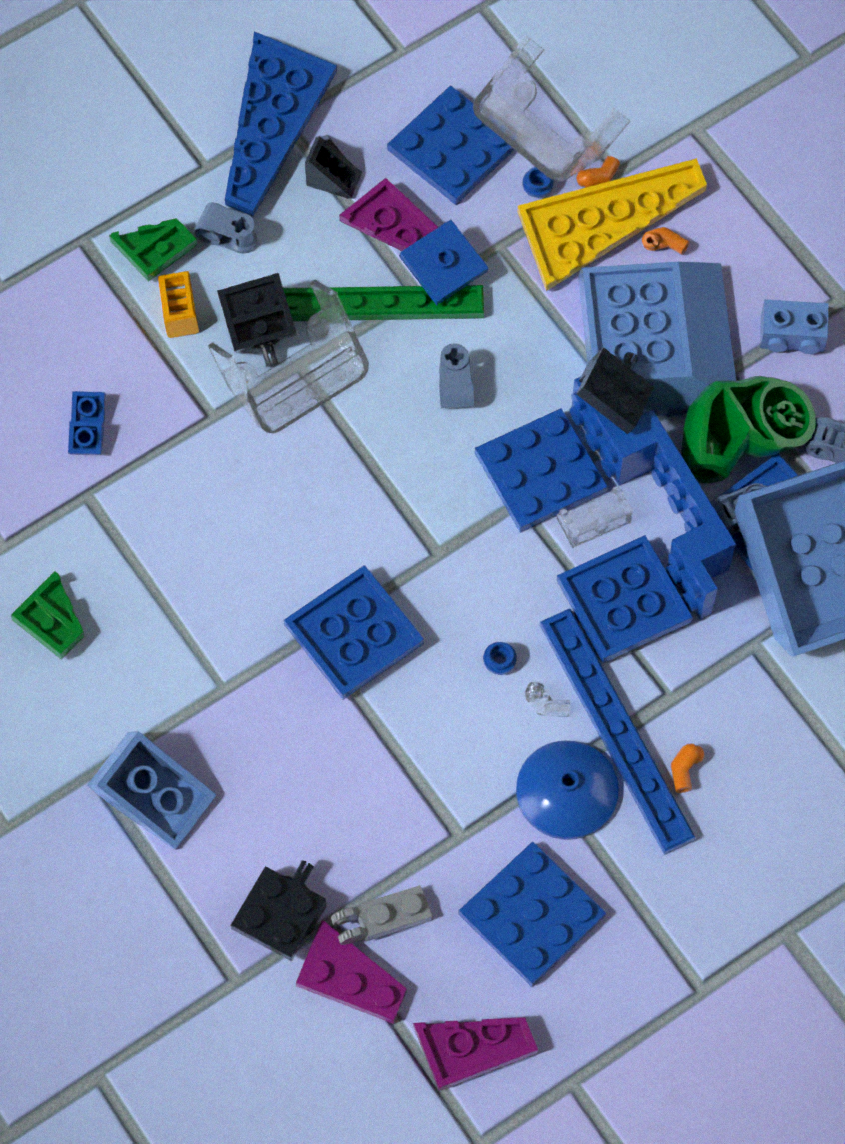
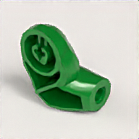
(744, 418)

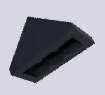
(330, 170)

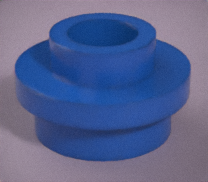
(535, 175)
(502, 649)

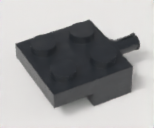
(257, 315)
(615, 388)
(280, 911)

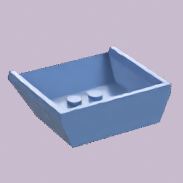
(668, 318)
(799, 555)

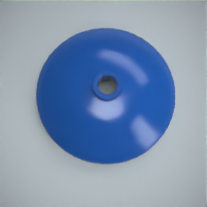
(563, 809)

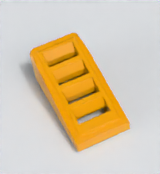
(179, 322)

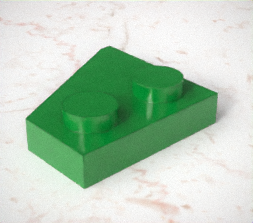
(154, 246)
(50, 617)

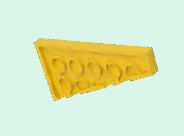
(589, 222)

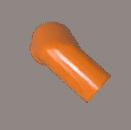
(596, 176)
(664, 238)
(682, 763)

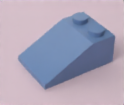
(151, 789)

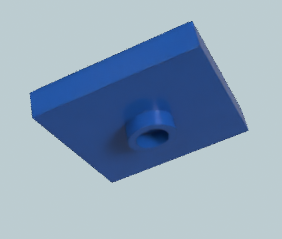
(443, 262)

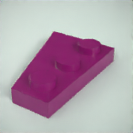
(471, 1049)

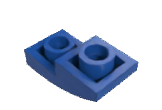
(87, 423)

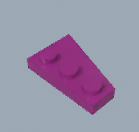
(388, 216)
(349, 977)

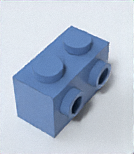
(794, 326)

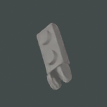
(384, 915)

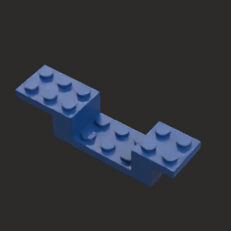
(707, 545)

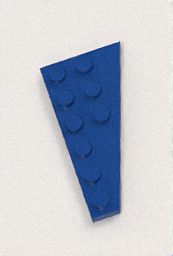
(275, 108)

